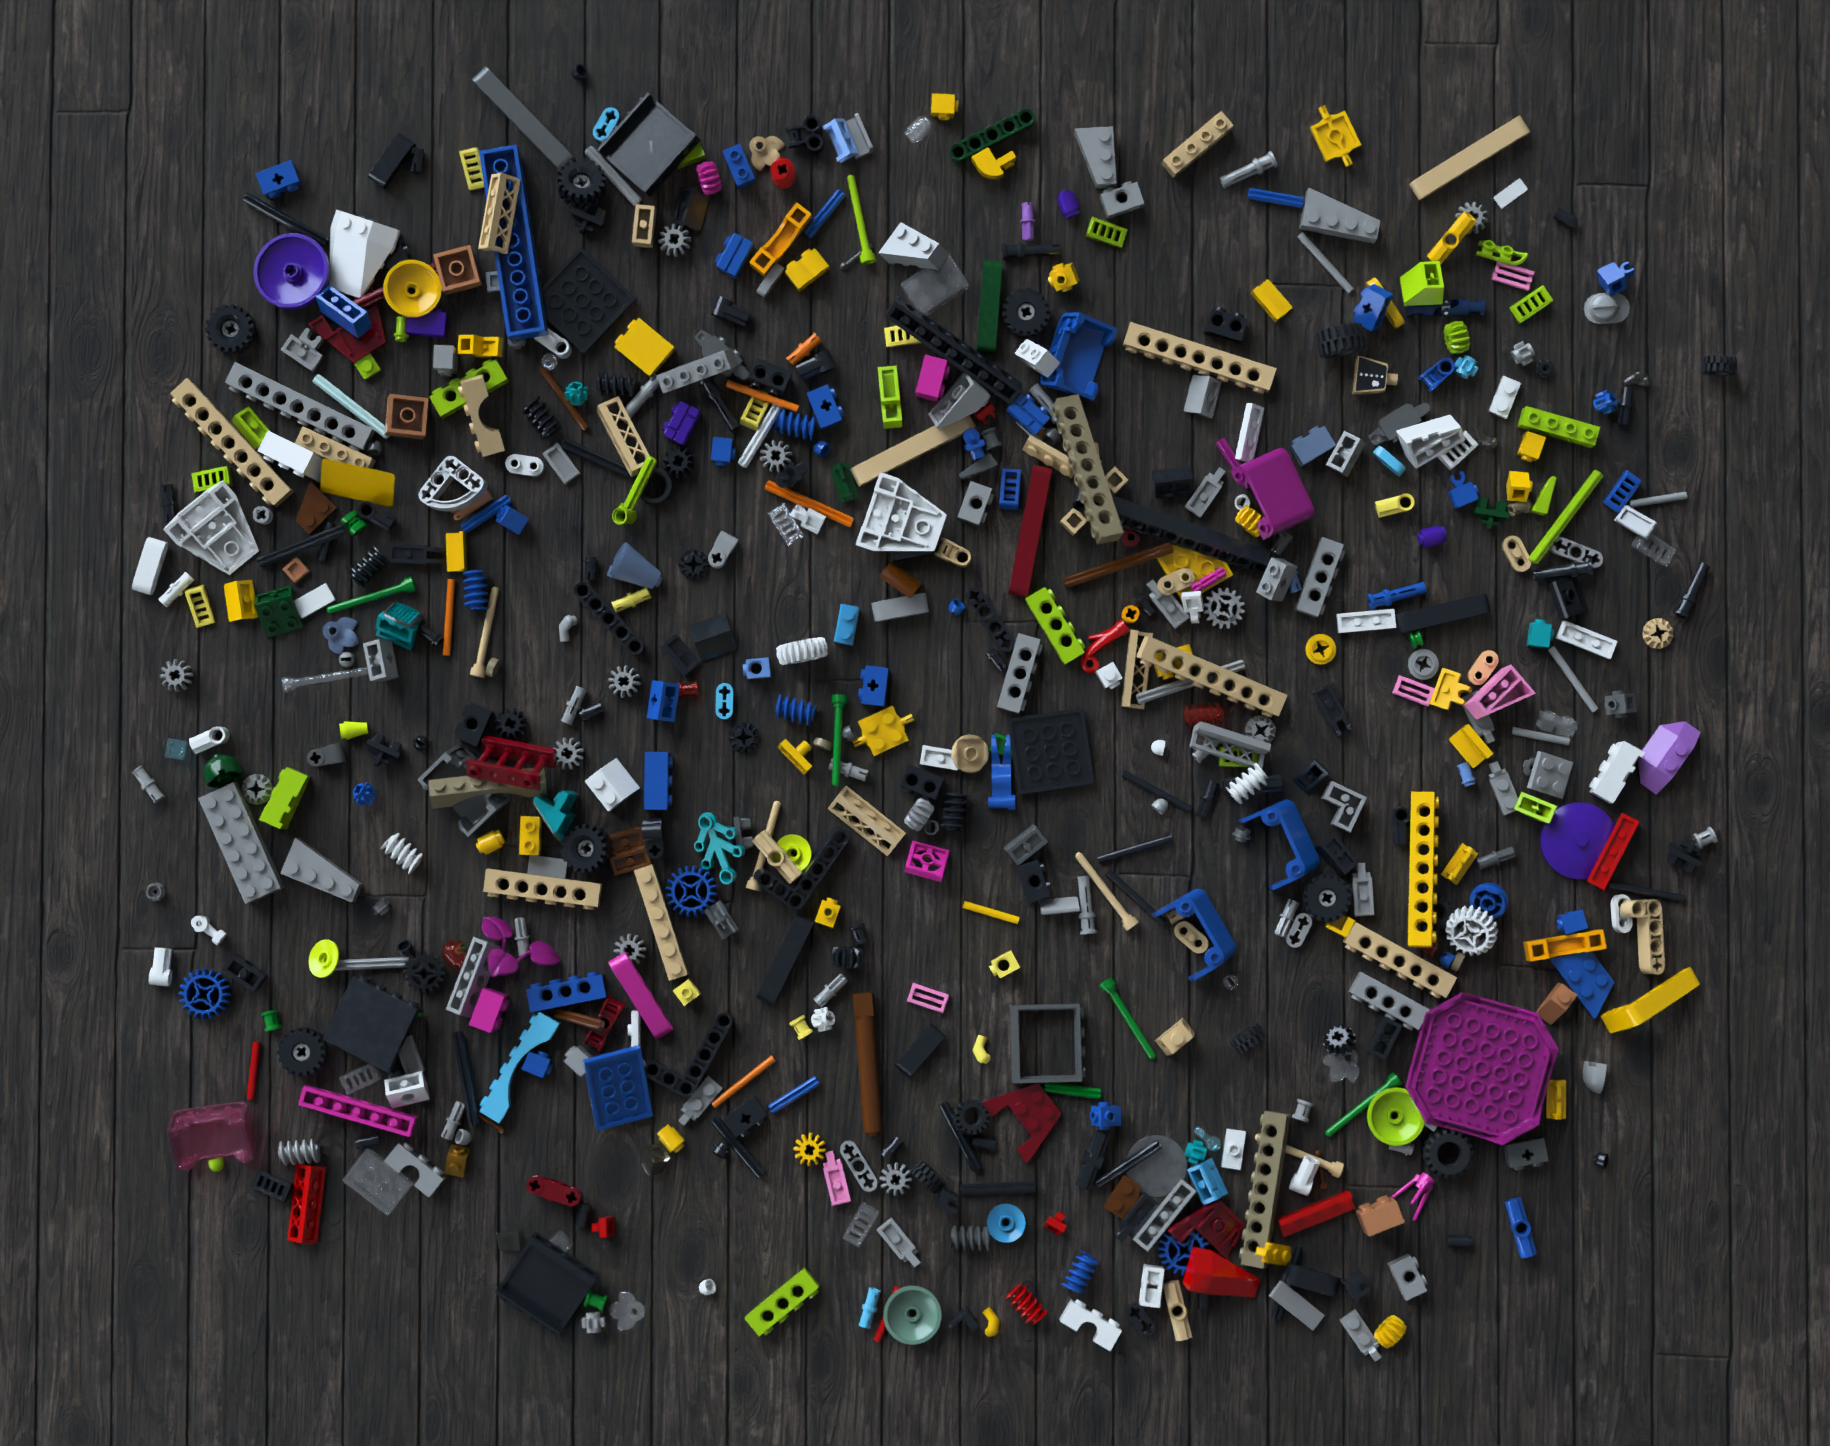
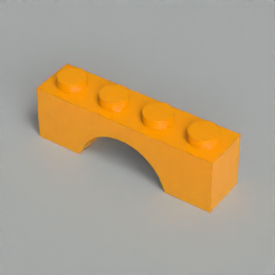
(783, 238)
(1564, 945)

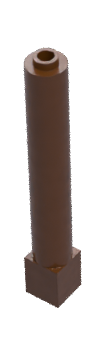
(867, 1063)

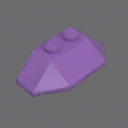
(1666, 754)

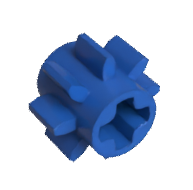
(1605, 402)
(364, 794)

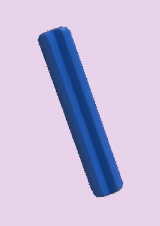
(1274, 197)
(824, 213)
(485, 514)
(794, 1094)

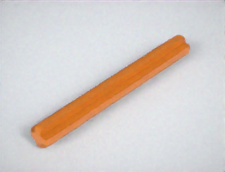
(809, 503)

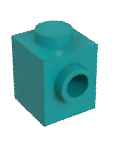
(1540, 634)

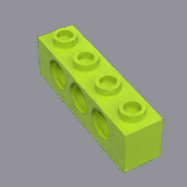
(446, 408)
(1558, 427)
(1046, 596)
(802, 1279)

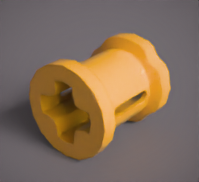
(1132, 608)

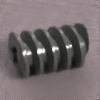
(970, 1238)

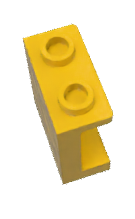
(644, 347)

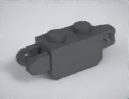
(712, 345)
(1398, 419)

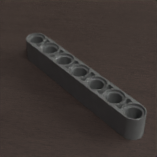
(522, 118)

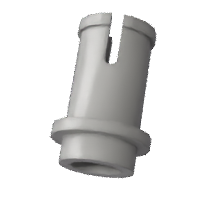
(1407, 1149)

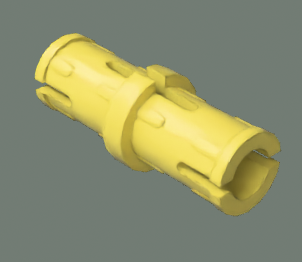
(631, 600)

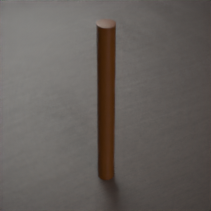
(561, 395)

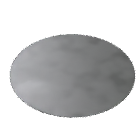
(1161, 1170)

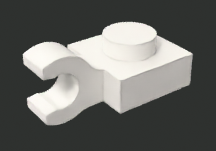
(810, 519)
(1194, 604)

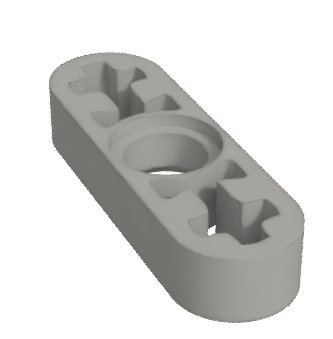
(1564, 542)
(846, 1156)

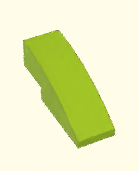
(890, 397)

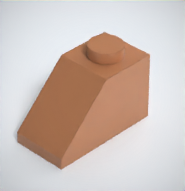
(1556, 1003)

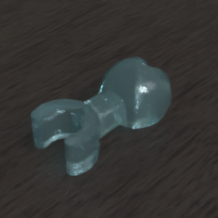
(1212, 1143)

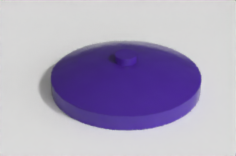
(291, 271)
(1575, 839)

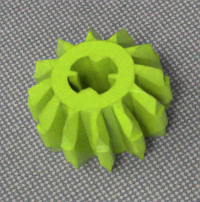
(1456, 337)

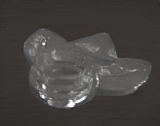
(1341, 1068)
(624, 1311)

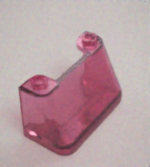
(210, 1133)

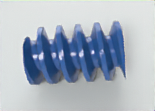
(795, 424)
(475, 590)
(795, 710)
(1081, 1272)

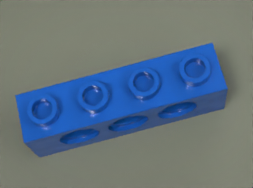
(537, 1001)

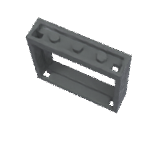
(1078, 1034)

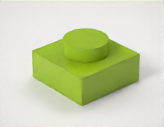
(367, 366)

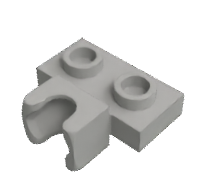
(304, 350)

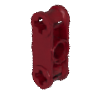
(609, 1012)
(554, 1190)

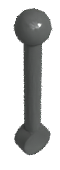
(844, 265)

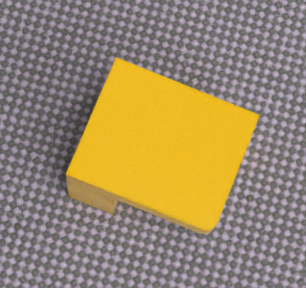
(1341, 926)

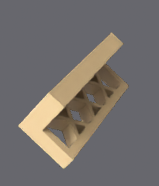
(493, 210)
(616, 435)
(1129, 671)
(869, 818)

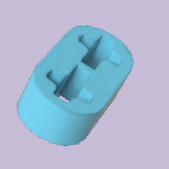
(603, 122)
(1389, 460)
(729, 701)

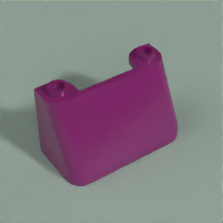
(1276, 490)

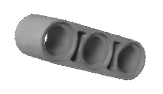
(900, 607)

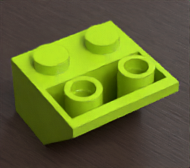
(1423, 284)

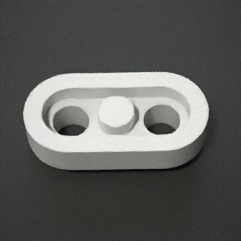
(524, 464)
(1626, 923)

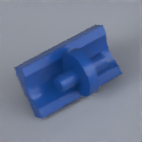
(974, 443)

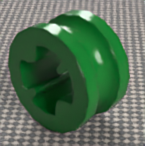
(1415, 639)

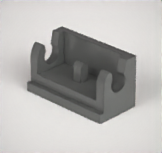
(1025, 844)

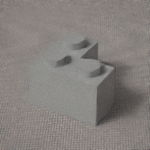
(1348, 804)

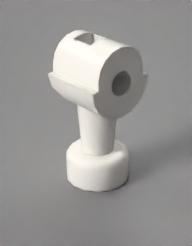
(202, 924)

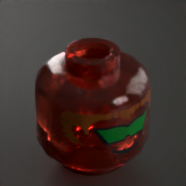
(454, 953)

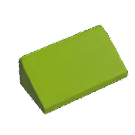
(250, 427)

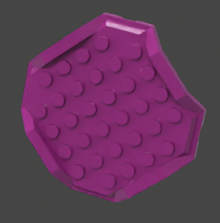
(1481, 1068)

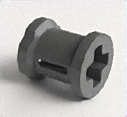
(990, 438)

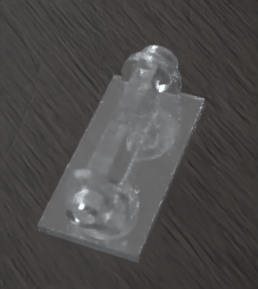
(1565, 725)

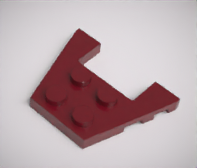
(348, 344)
(1033, 1110)
(1215, 1224)

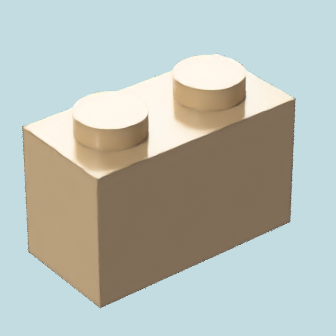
(644, 226)

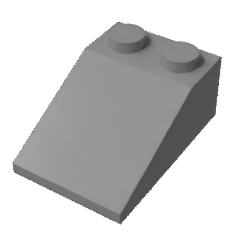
(961, 400)

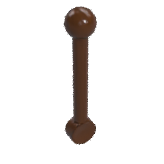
(500, 1128)
(1322, 1185)

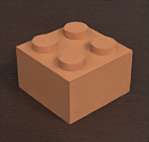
(457, 269)
(406, 416)
(1379, 1215)

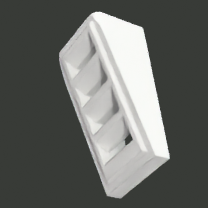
(1448, 462)

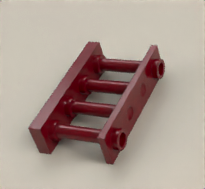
(514, 751)

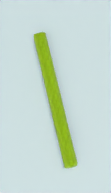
(1565, 516)

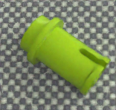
(401, 334)

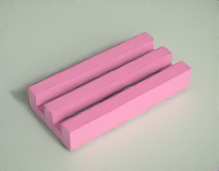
(1528, 280)
(1398, 685)
(912, 992)

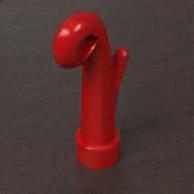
(1102, 640)

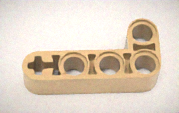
(1649, 933)

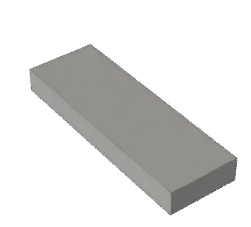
(1296, 1305)

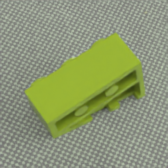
(285, 798)

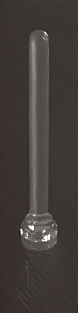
(290, 683)

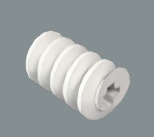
(1247, 784)
(402, 852)

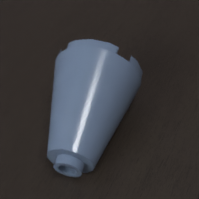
(634, 568)

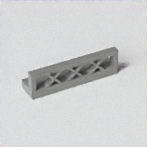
(1231, 738)

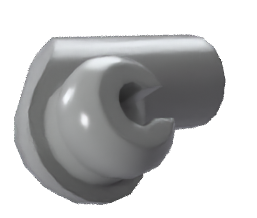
(564, 627)

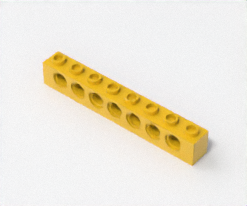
(1418, 801)

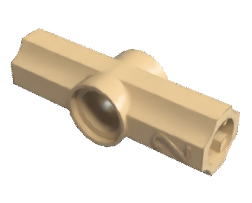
(768, 847)
(1179, 1322)

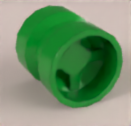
(354, 523)

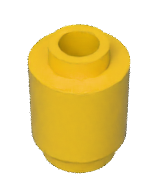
(490, 842)
(671, 1139)

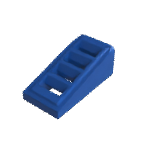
(1626, 474)
(1010, 505)

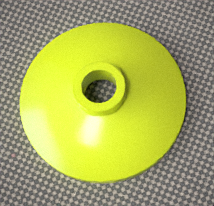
(799, 844)
(323, 958)

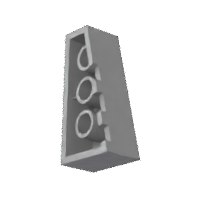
(1334, 218)
(315, 870)

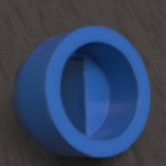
(821, 448)
(956, 606)
(1446, 959)

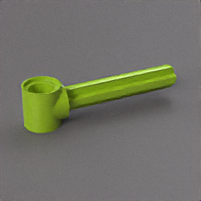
(634, 494)

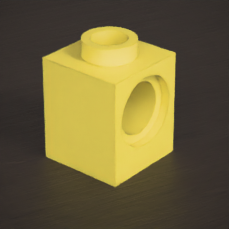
(1013, 964)
(686, 992)

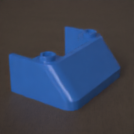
(1289, 817)
(1200, 904)

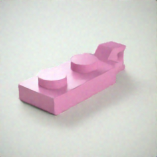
(836, 1180)

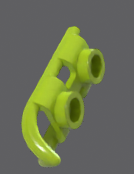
(1505, 252)

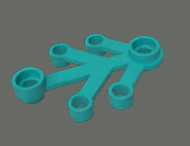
(717, 845)

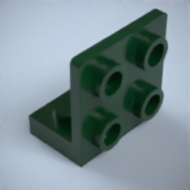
(278, 611)

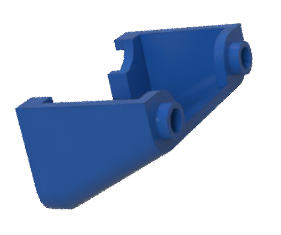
(1078, 348)

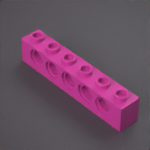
(358, 1110)

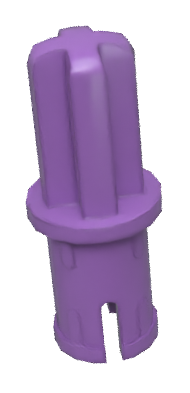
(1027, 221)

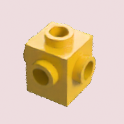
(1068, 272)

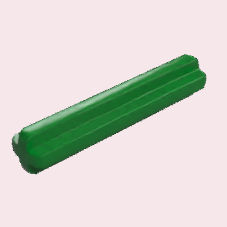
(1073, 1090)

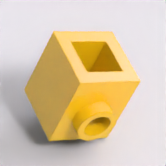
(943, 106)
(1518, 486)
(828, 912)

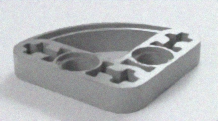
(449, 474)

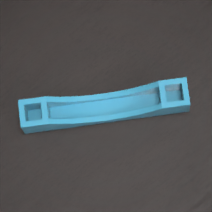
(499, 1100)

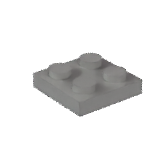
(1550, 775)

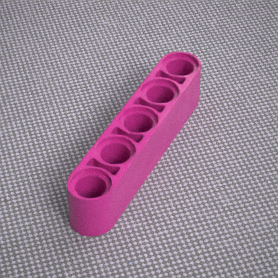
(640, 995)

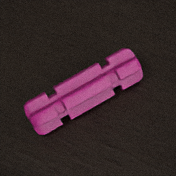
(1208, 579)

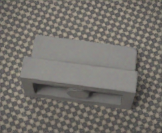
(859, 136)
(1202, 395)

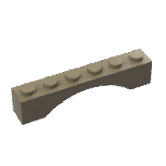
(453, 790)

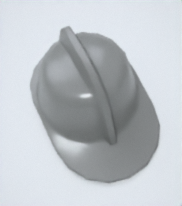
(1606, 309)

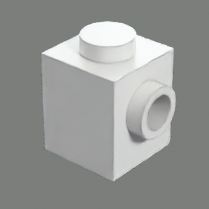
(1109, 676)

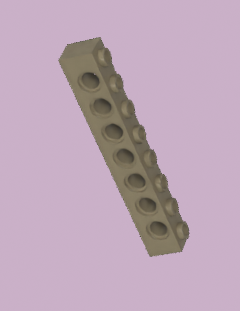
(1072, 407)
(1281, 1123)

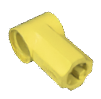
(1392, 505)

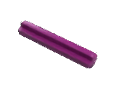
(1229, 455)

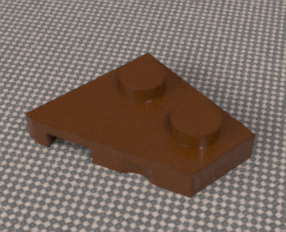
(314, 509)
(1123, 1196)

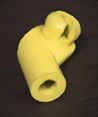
(979, 1050)

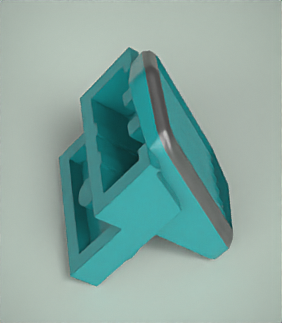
(399, 624)
(557, 814)

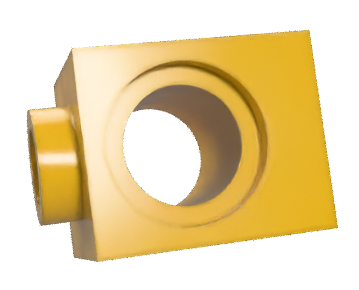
(1531, 446)

